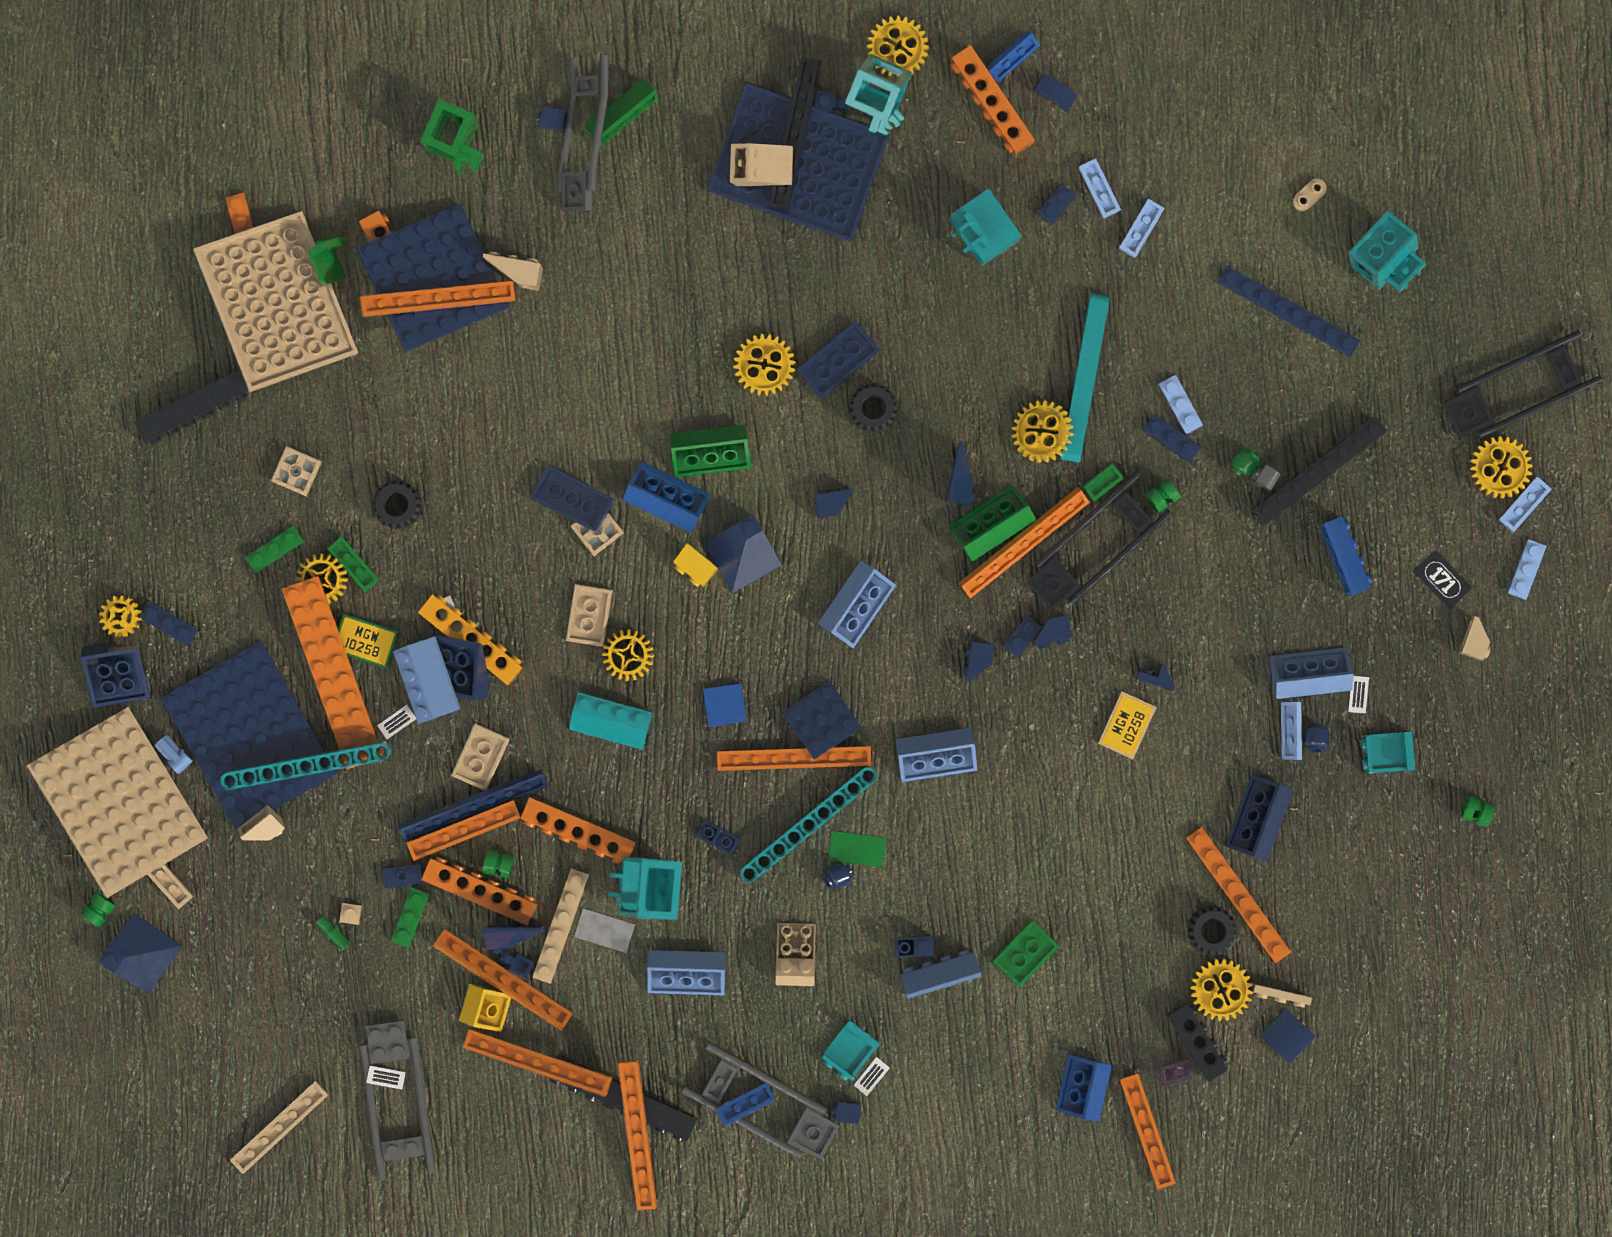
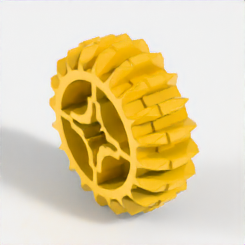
(332, 565)
(612, 649)

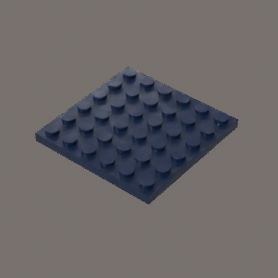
(430, 256)

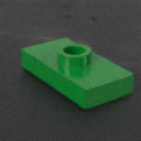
(1103, 482)

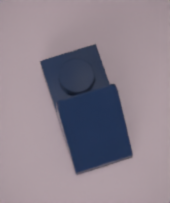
(1162, 680)

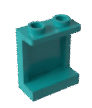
(1388, 752)
(849, 1050)

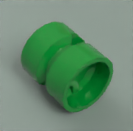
(1162, 495)
(1484, 811)
(498, 863)
(97, 909)

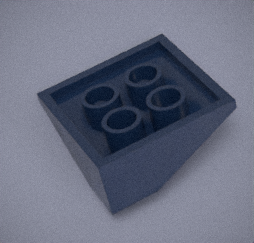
(961, 484)
(742, 553)
(465, 666)
(114, 674)
(505, 936)
(140, 953)

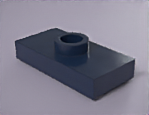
(402, 875)

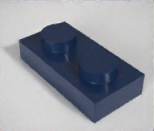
(1056, 204)
(1022, 636)

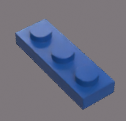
(1013, 56)
(745, 1104)

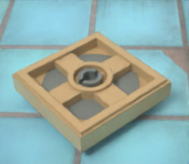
(296, 471)
(598, 541)

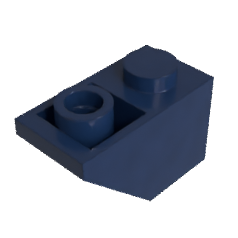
(831, 503)
(1054, 630)
(979, 659)
(914, 946)

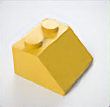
(695, 565)
(485, 1008)

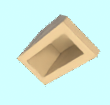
(1475, 641)
(262, 826)

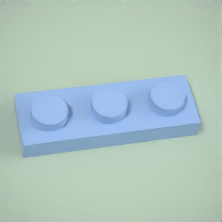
(1099, 188)
(1141, 228)
(1180, 404)
(1524, 504)
(1526, 569)
(1291, 730)

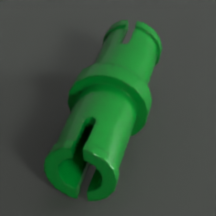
(332, 933)

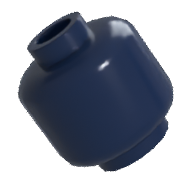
(1316, 738)
(837, 876)

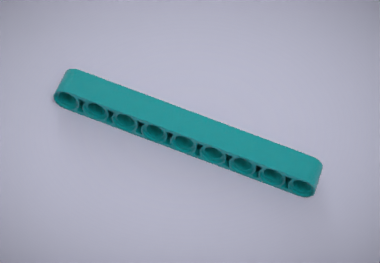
(1086, 374)
(297, 770)
(803, 833)

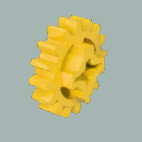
(114, 610)

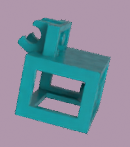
(875, 101)
(984, 227)
(1388, 254)
(648, 888)

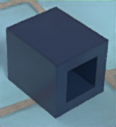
(551, 119)
(846, 1111)

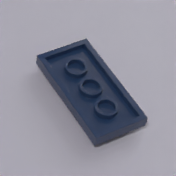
(838, 360)
(572, 499)

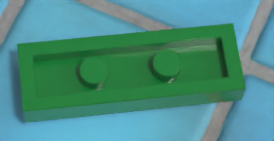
(275, 549)
(353, 564)
(410, 917)

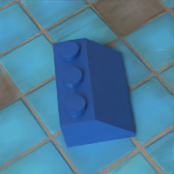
(1083, 1088)

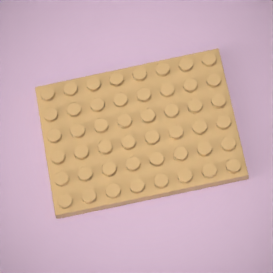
(273, 302)
(117, 802)

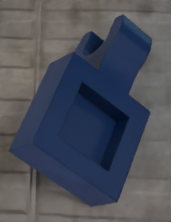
(826, 102)
(519, 966)

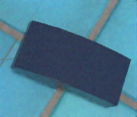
(1056, 92)
(718, 837)

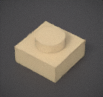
(350, 913)

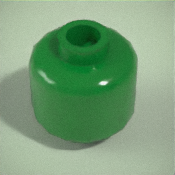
(1245, 462)

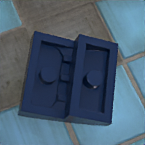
(1287, 1036)

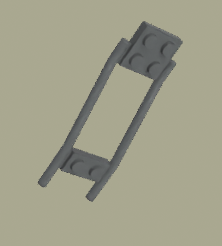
(578, 186)
(389, 1043)
(812, 1131)

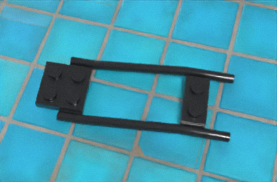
(1470, 410)
(1056, 583)

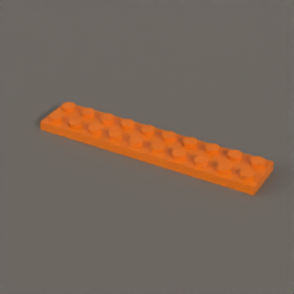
(330, 666)

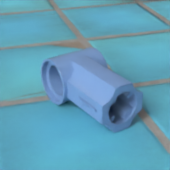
(176, 757)

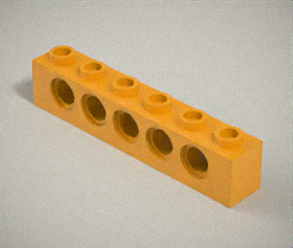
(429, 612)

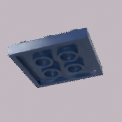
(821, 720)

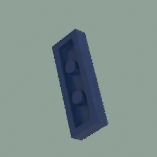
(1171, 438)
(168, 623)

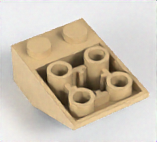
(761, 164)
(523, 273)
(795, 954)

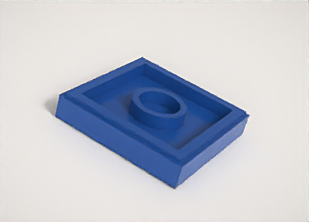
(724, 705)

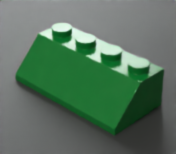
(624, 110)
(710, 450)
(992, 522)

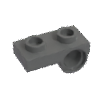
(1265, 477)

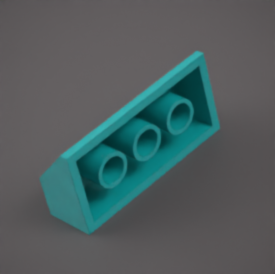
(610, 721)

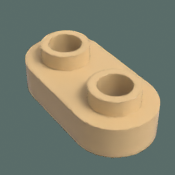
(1309, 194)

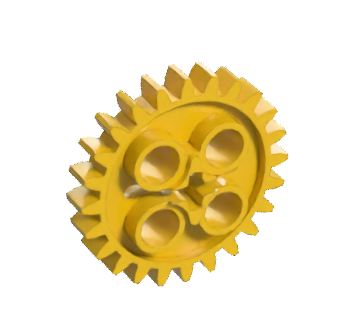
(907, 32)
(767, 347)
(1039, 448)
(1516, 476)
(1205, 997)

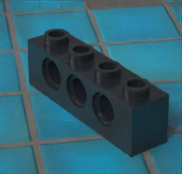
(1178, 1018)

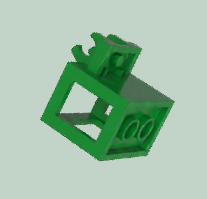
(459, 152)

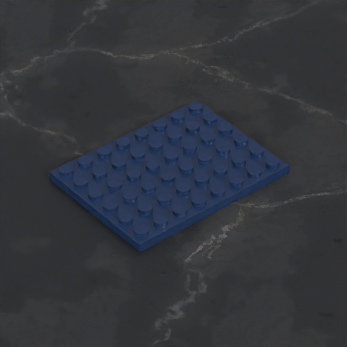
(833, 169)
(242, 719)

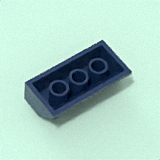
(1259, 817)

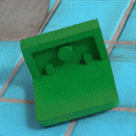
(326, 261)

